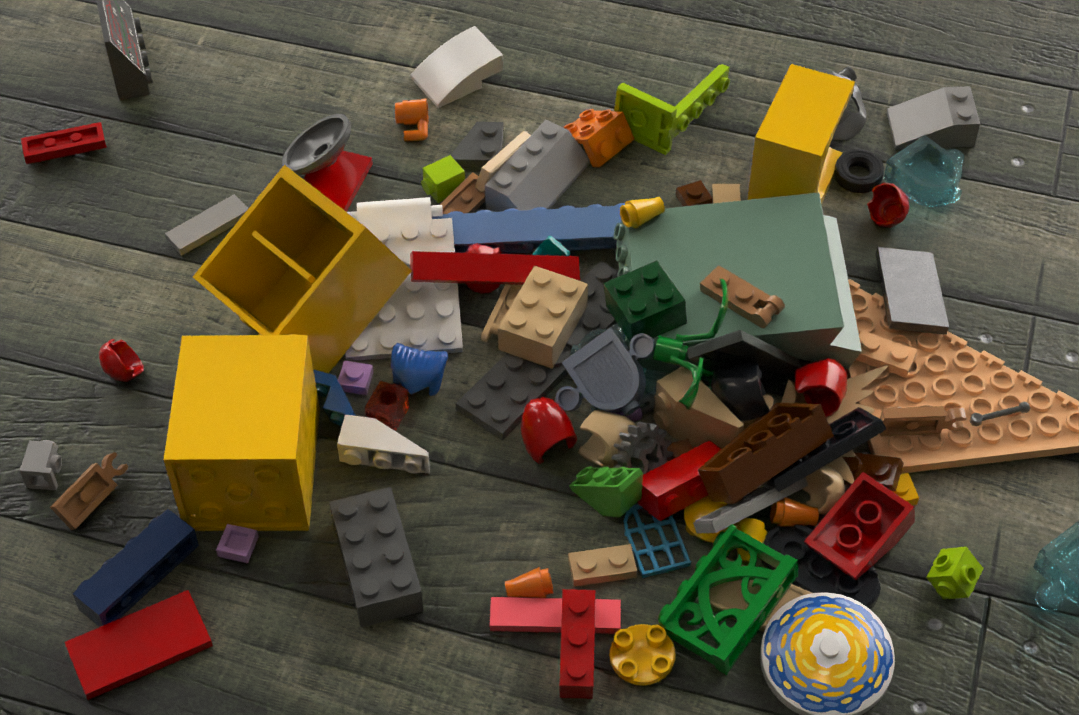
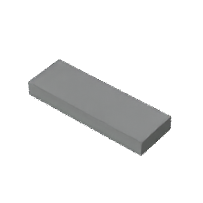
(206, 225)

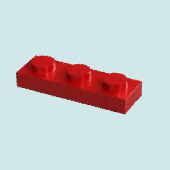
(63, 143)

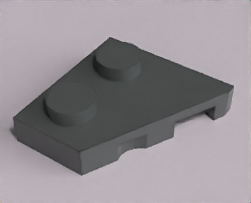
(480, 144)

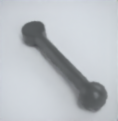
(976, 418)

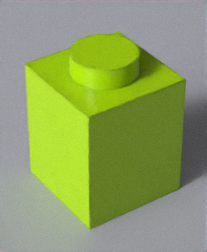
(442, 178)

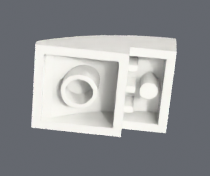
(458, 67)

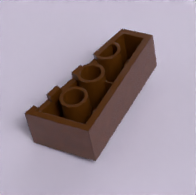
(764, 450)

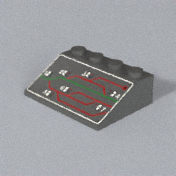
(125, 48)

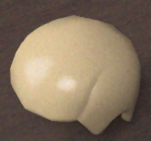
(824, 488)

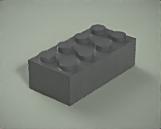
(376, 557)

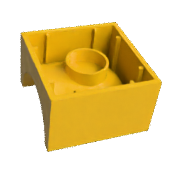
(796, 135)

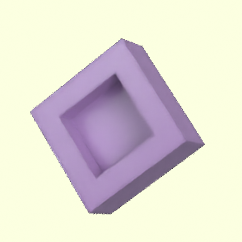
(355, 377)
(237, 543)

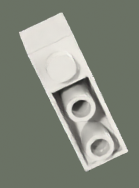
(375, 444)

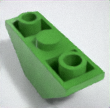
(609, 489)

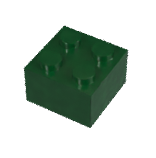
(645, 301)

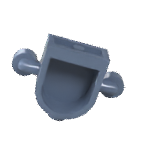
(607, 373)

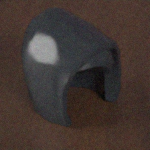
(741, 390)

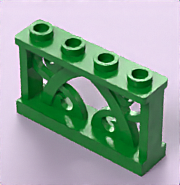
(735, 639)

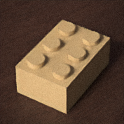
(543, 317)

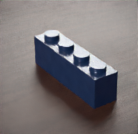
(136, 569)

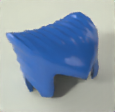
(418, 368)

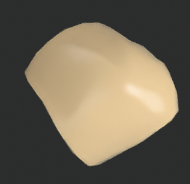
(606, 430)

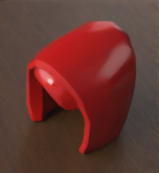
(823, 384)
(545, 425)

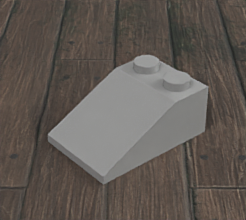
(942, 115)

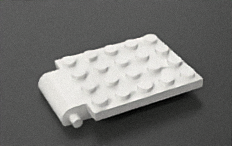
(418, 312)

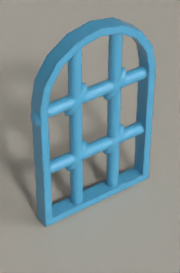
(649, 548)

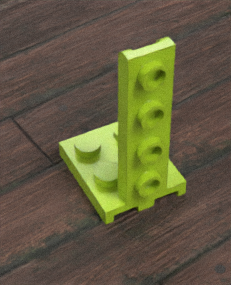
(657, 122)

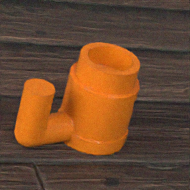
(413, 113)

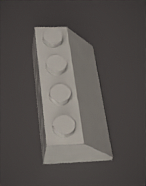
(537, 171)

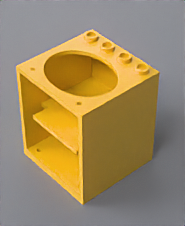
(303, 269)
(243, 432)

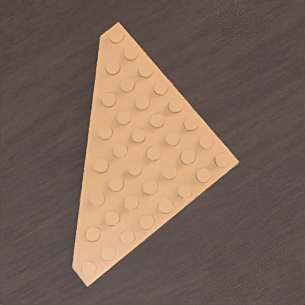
(961, 377)

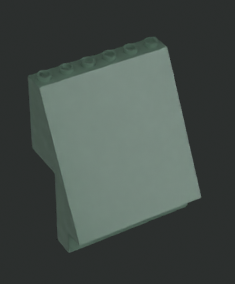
(772, 244)

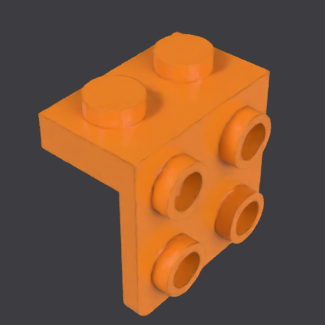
(601, 134)

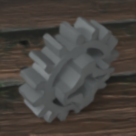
(642, 447)

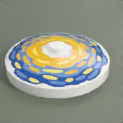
(827, 655)

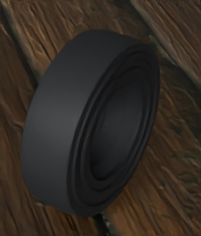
(859, 158)

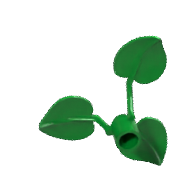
(674, 353)

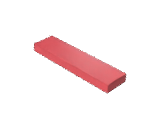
(545, 615)

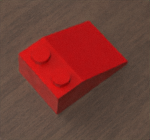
(861, 526)

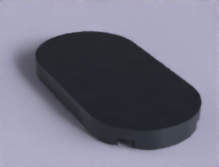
(816, 572)

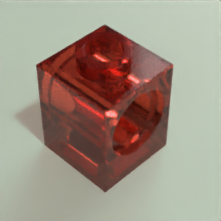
(388, 404)

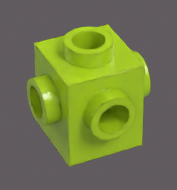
(955, 573)

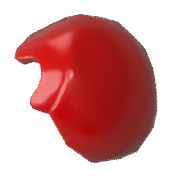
(888, 205)
(120, 361)

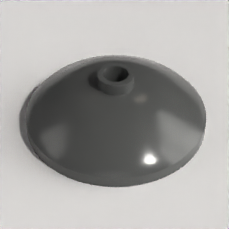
(318, 145)

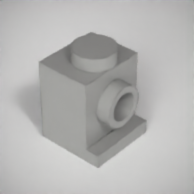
(41, 465)

